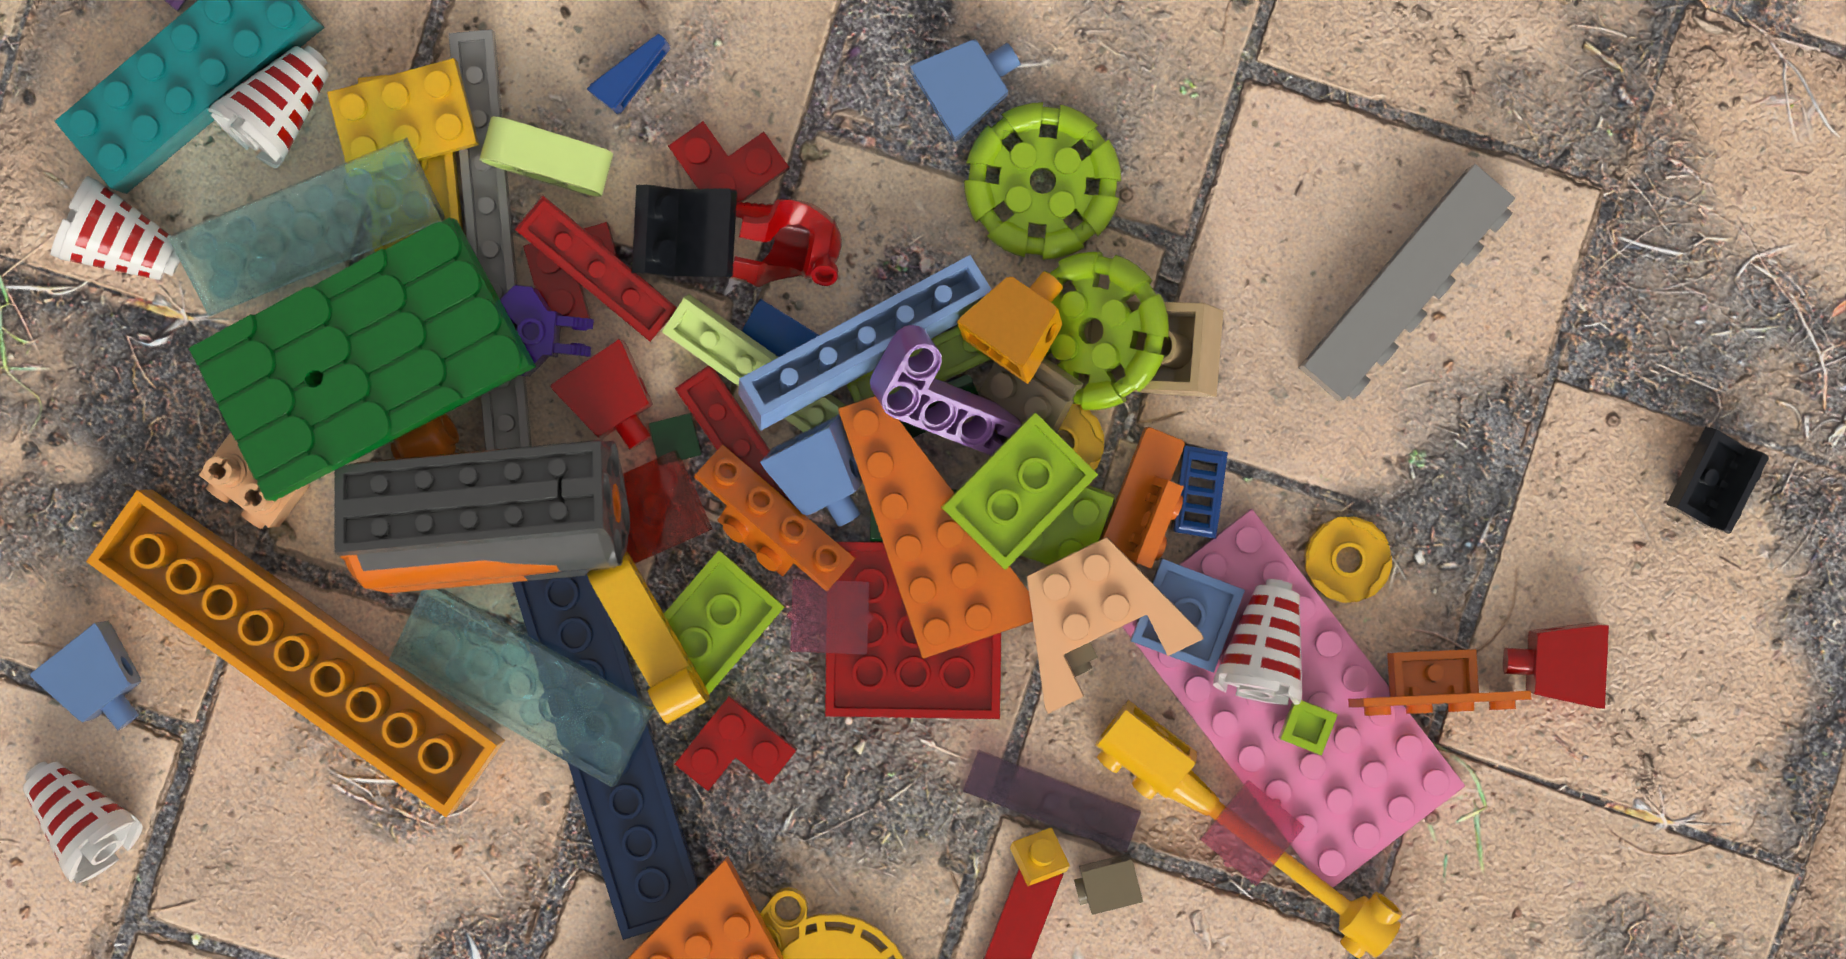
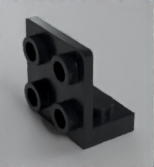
(684, 232)

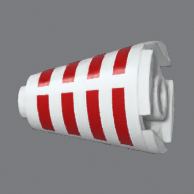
(273, 104)
(113, 235)
(1266, 648)
(78, 821)

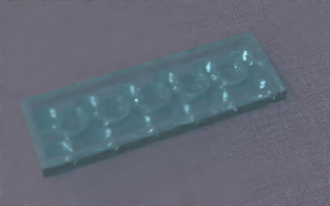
(307, 227)
(522, 684)

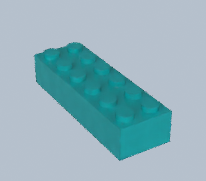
(169, 84)

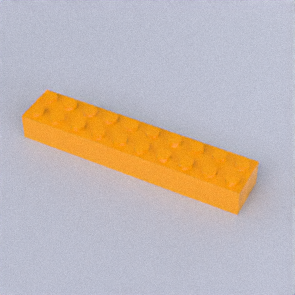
(295, 651)

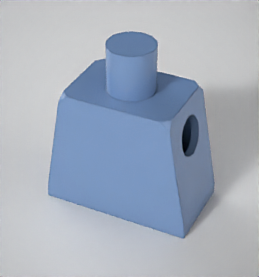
(965, 83)
(817, 471)
(92, 676)

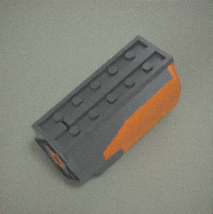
(482, 516)

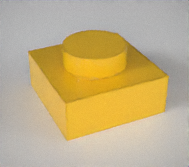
(1039, 856)

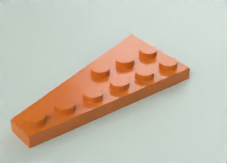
(943, 575)
(712, 923)

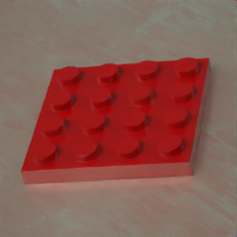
(893, 675)

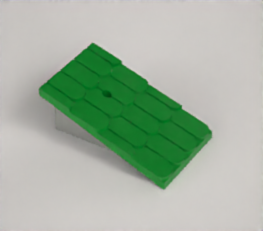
(361, 358)

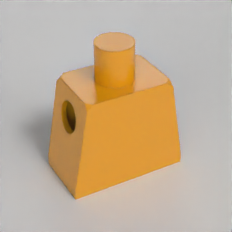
(1015, 324)

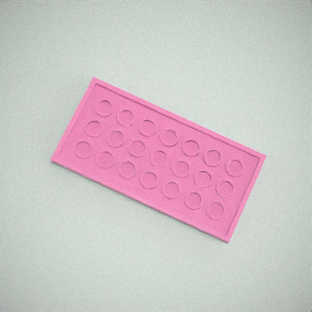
(1374, 771)

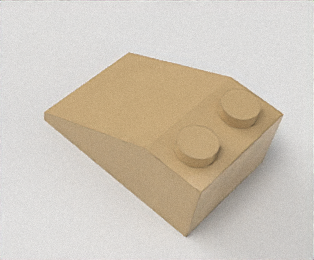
(1189, 351)

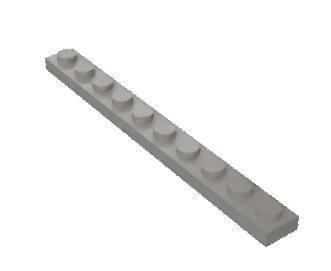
(490, 224)

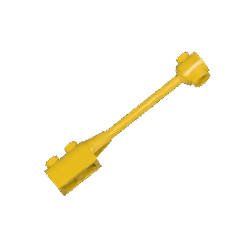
(1164, 767)

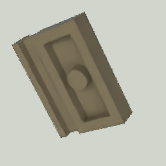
(1047, 394)

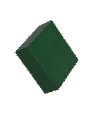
(676, 434)

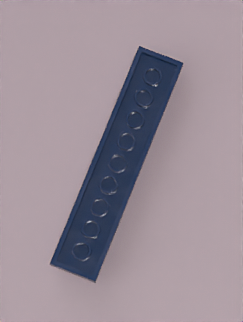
(636, 820)

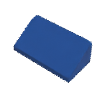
(776, 329)

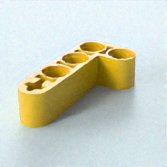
(650, 639)

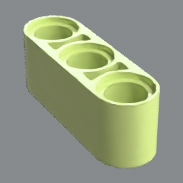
(546, 156)

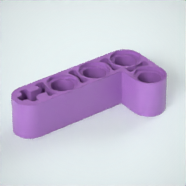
(921, 388)

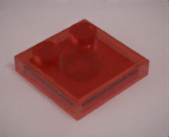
(662, 507)

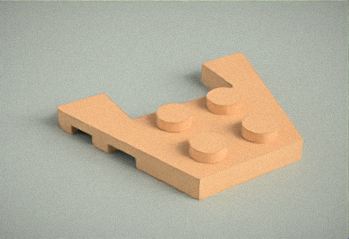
(1088, 598)

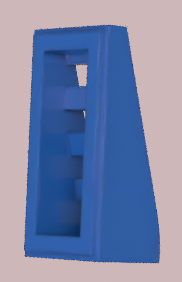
(625, 79)
(1213, 510)

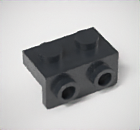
(1717, 481)

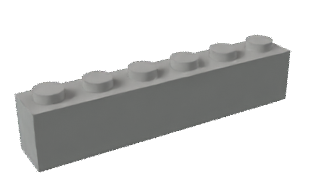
(1407, 283)

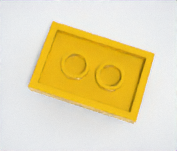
(416, 104)

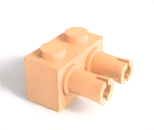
(232, 479)

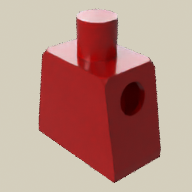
(608, 394)
(1564, 663)

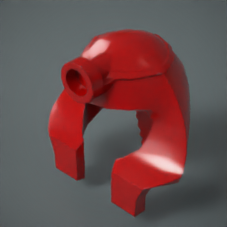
(804, 242)

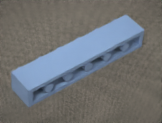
(859, 343)

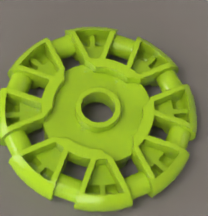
(1047, 154)
(1118, 323)

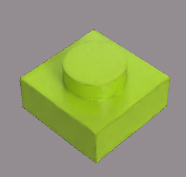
(1308, 726)

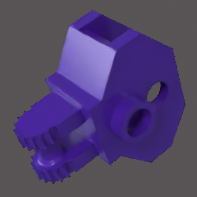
(541, 326)

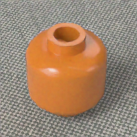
(430, 439)

